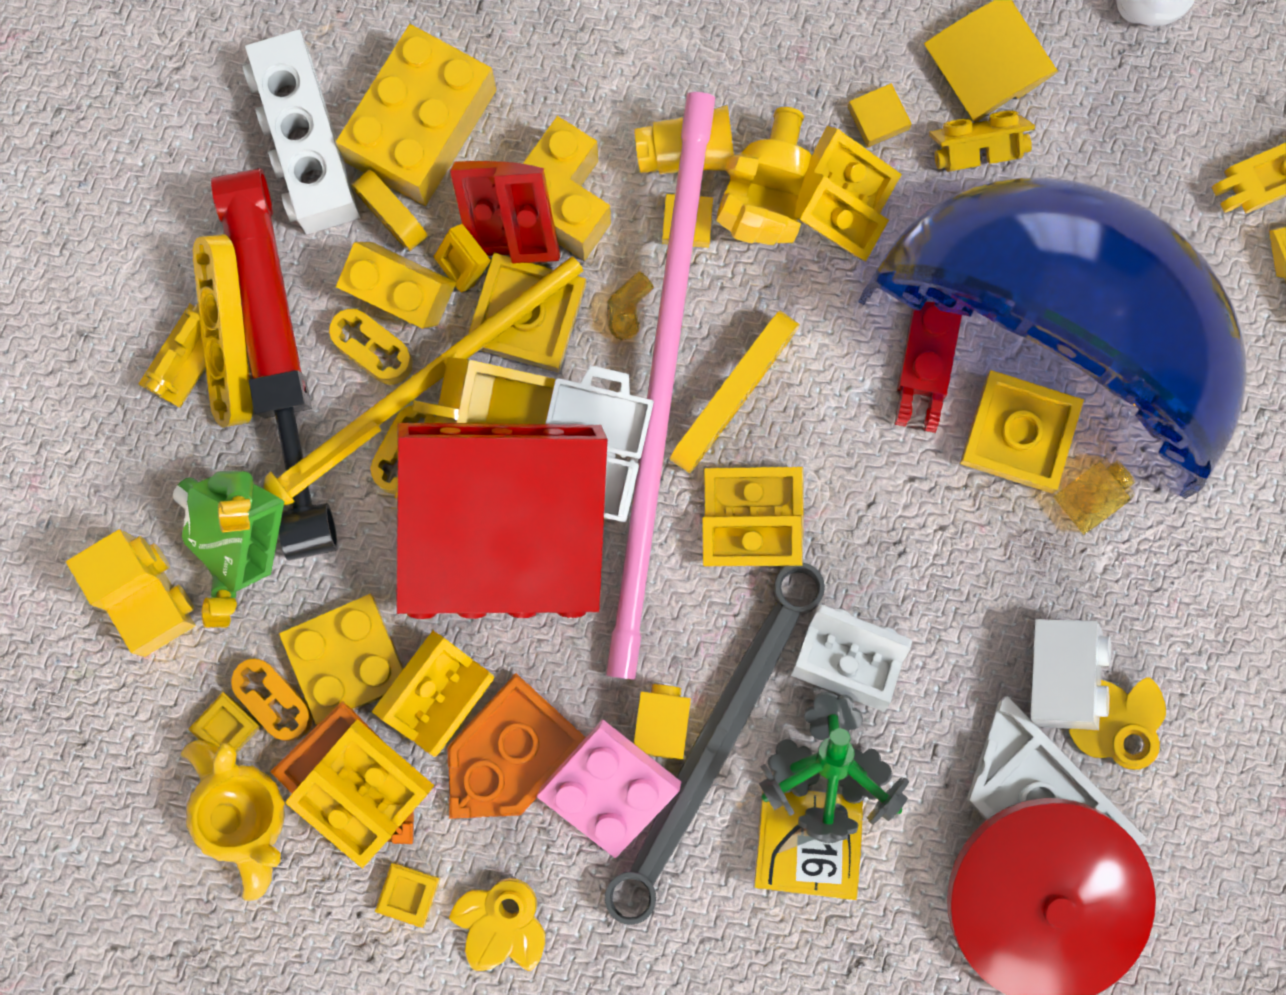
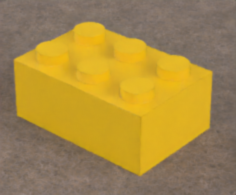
(417, 114)

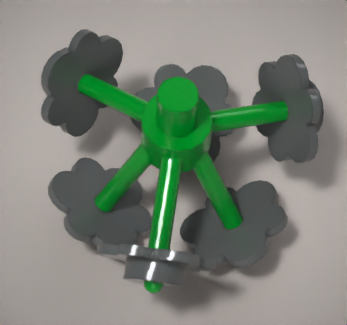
(837, 761)

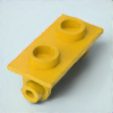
(963, 139)
(178, 361)

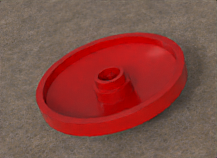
(1051, 899)

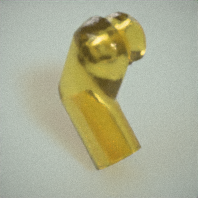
(622, 306)

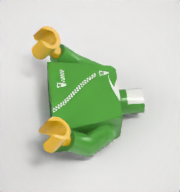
(232, 532)

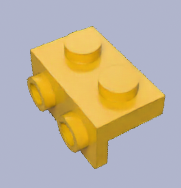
(433, 694)

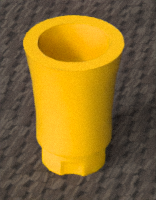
(661, 145)

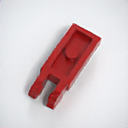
(927, 363)

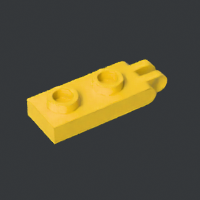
(1255, 181)

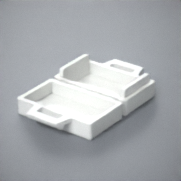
(623, 421)

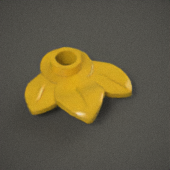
(1132, 713)
(498, 933)

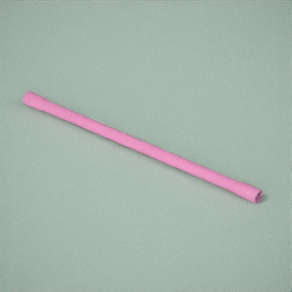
(695, 137)

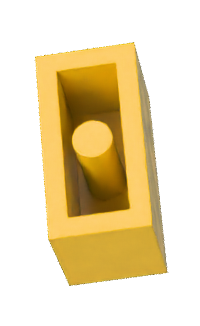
(395, 284)

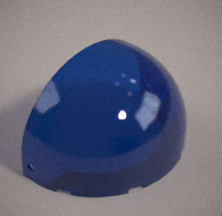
(1096, 288)

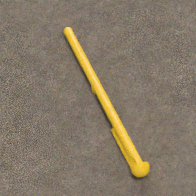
(368, 423)

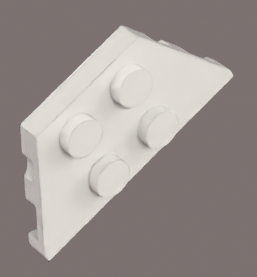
(1026, 765)

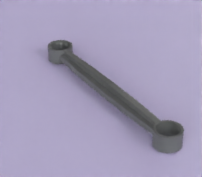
(715, 741)

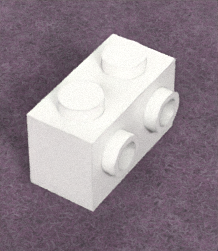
(1069, 674)

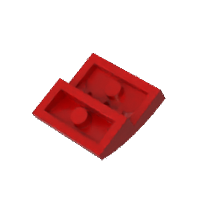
(506, 209)

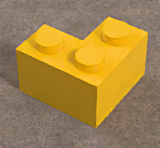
(567, 161)
(131, 585)

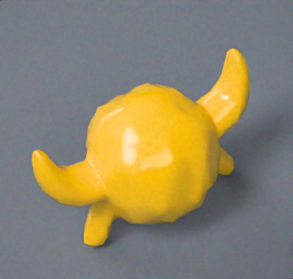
(235, 814)

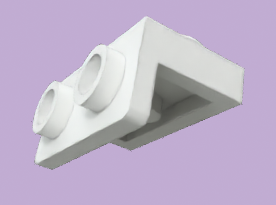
(851, 657)

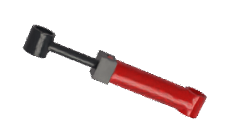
(277, 381)

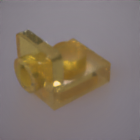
(1096, 494)

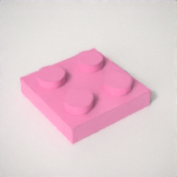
(609, 789)

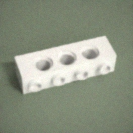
(286, 62)

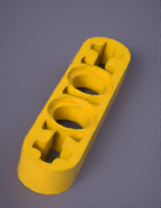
(222, 330)
(734, 391)

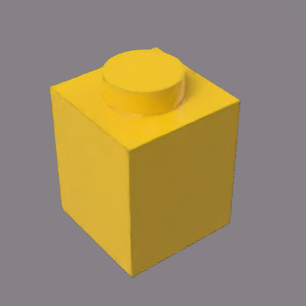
(662, 722)

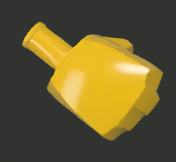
(766, 184)

